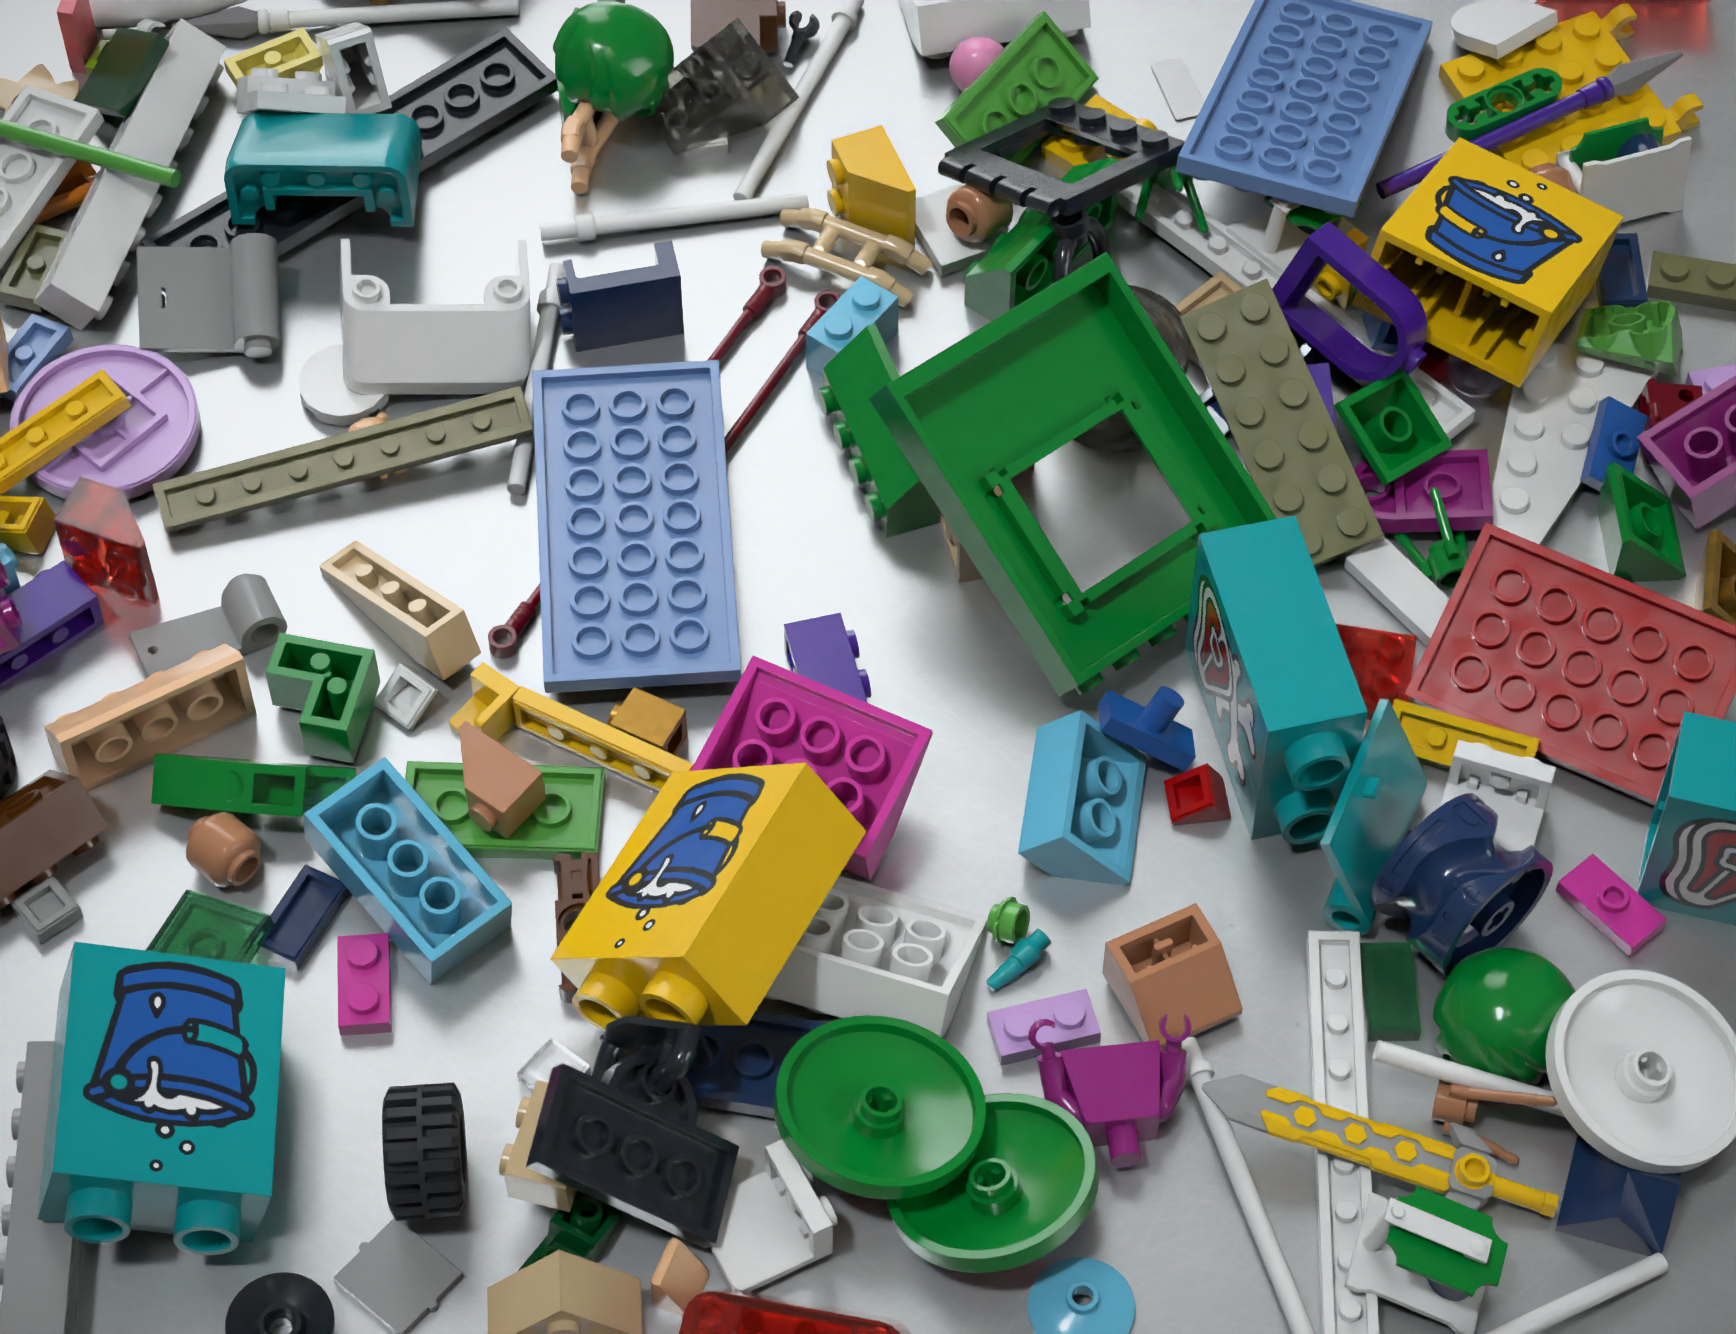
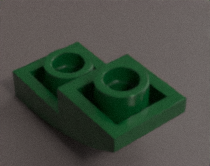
(580, 1231)

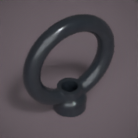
(1072, 234)

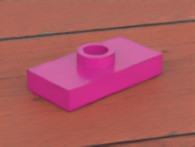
(1611, 905)

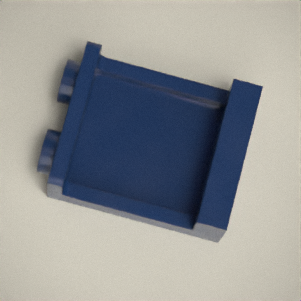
(622, 304)

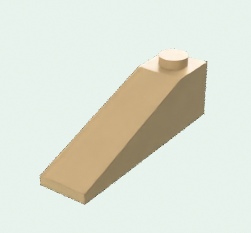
(406, 609)

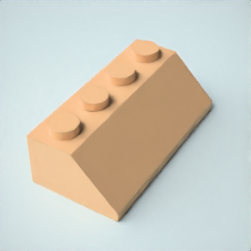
(152, 717)

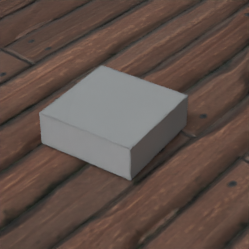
(46, 909)

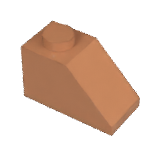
(497, 783)

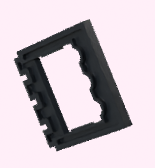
(984, 168)

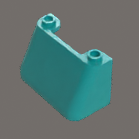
(324, 157)

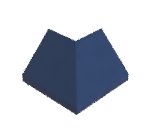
(1616, 1202)

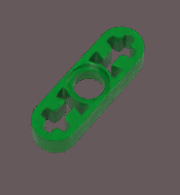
(1514, 91)

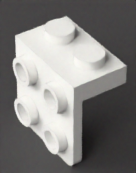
(1506, 783)
(773, 1223)

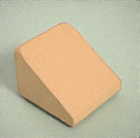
(677, 1278)

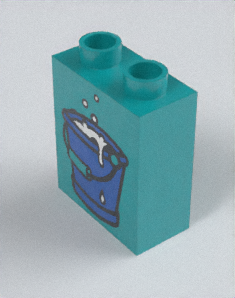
(162, 1097)

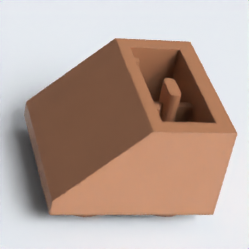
(1172, 970)

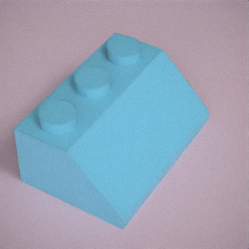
(1082, 802)

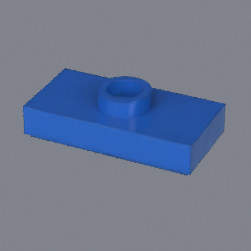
(1612, 440)

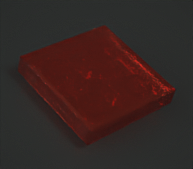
(1379, 662)

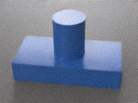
(1149, 727)

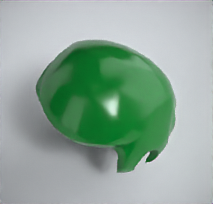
(614, 58)
(1499, 1012)

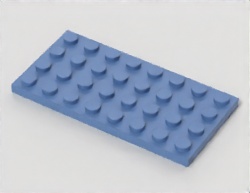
(1306, 101)
(634, 527)

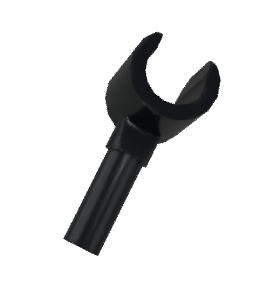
(799, 35)

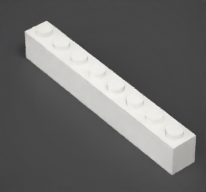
(117, 202)

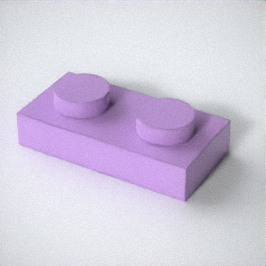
(1070, 1012)

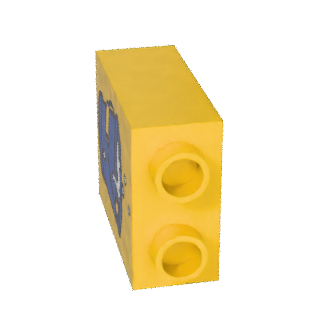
(1494, 258)
(708, 896)

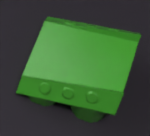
(1636, 336)

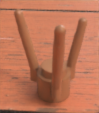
(1461, 1103)

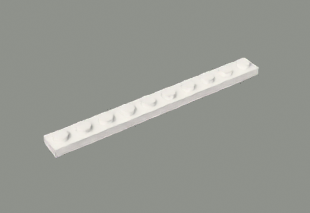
(1216, 251)
(1340, 1082)

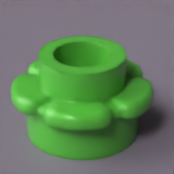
(1008, 921)

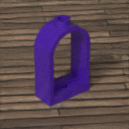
(1402, 306)

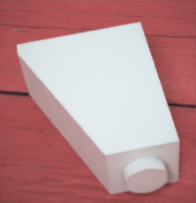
(355, 67)

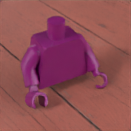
(1117, 1088)

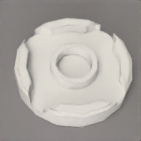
(326, 393)

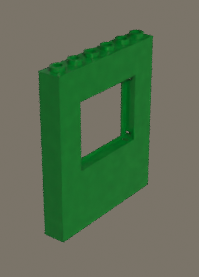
(1021, 394)

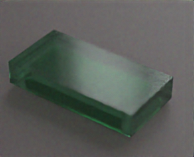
(1389, 992)

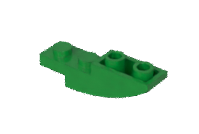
(244, 784)

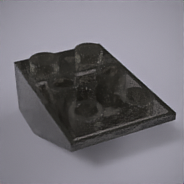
(724, 89)

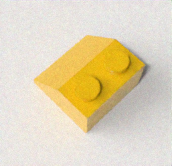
(871, 184)

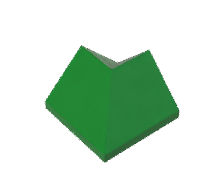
(1393, 426)

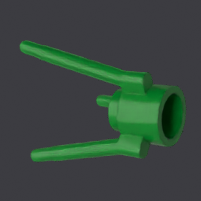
(1171, 180)
(1446, 556)

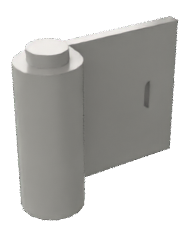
(213, 297)

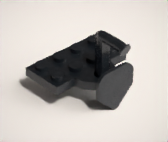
(634, 1130)

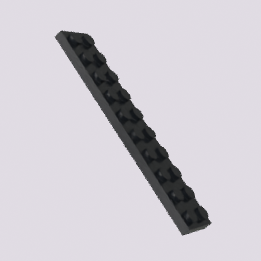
(451, 109)

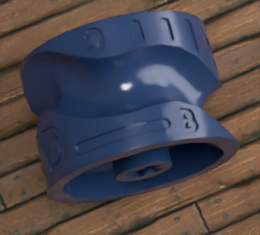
(1459, 883)

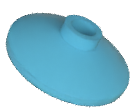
(1055, 1312)

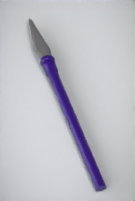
(1621, 81)

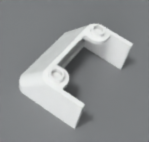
(435, 345)

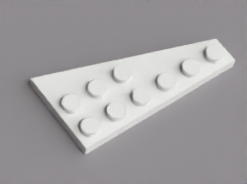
(1550, 436)

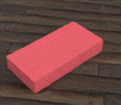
(77, 32)

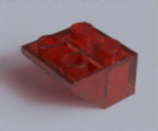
(105, 541)

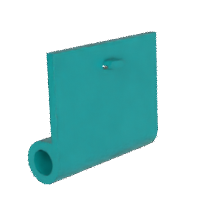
(1370, 818)

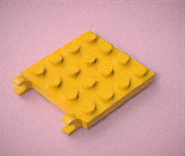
(1579, 54)

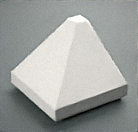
(406, 695)

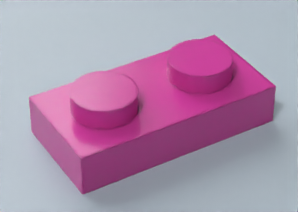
(364, 984)

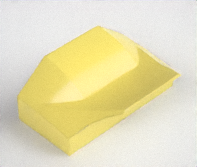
(286, 54)

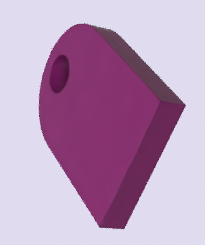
(1407, 502)

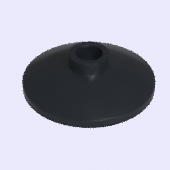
(281, 1301)

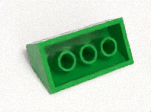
(1024, 257)
(876, 462)

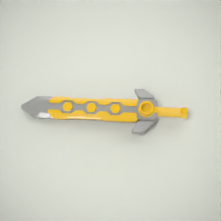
(1459, 1171)

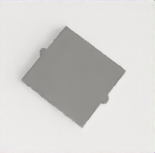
(398, 1277)

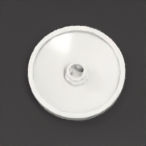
(1645, 1071)

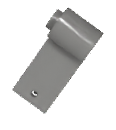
(245, 621)

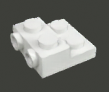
(301, 94)

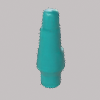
(1021, 957)

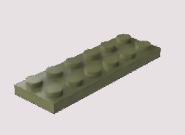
(1281, 420)

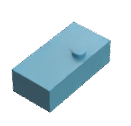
(407, 870)

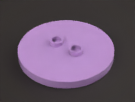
(136, 446)

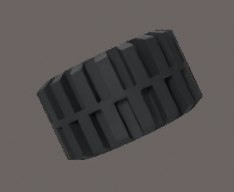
(424, 1151)

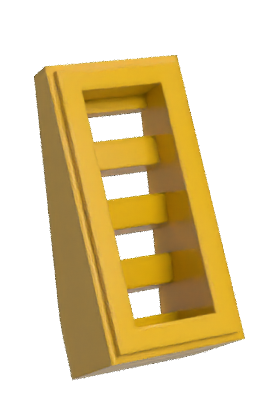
(32, 526)

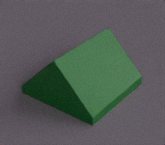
(1638, 529)

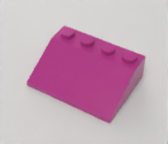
(851, 745)

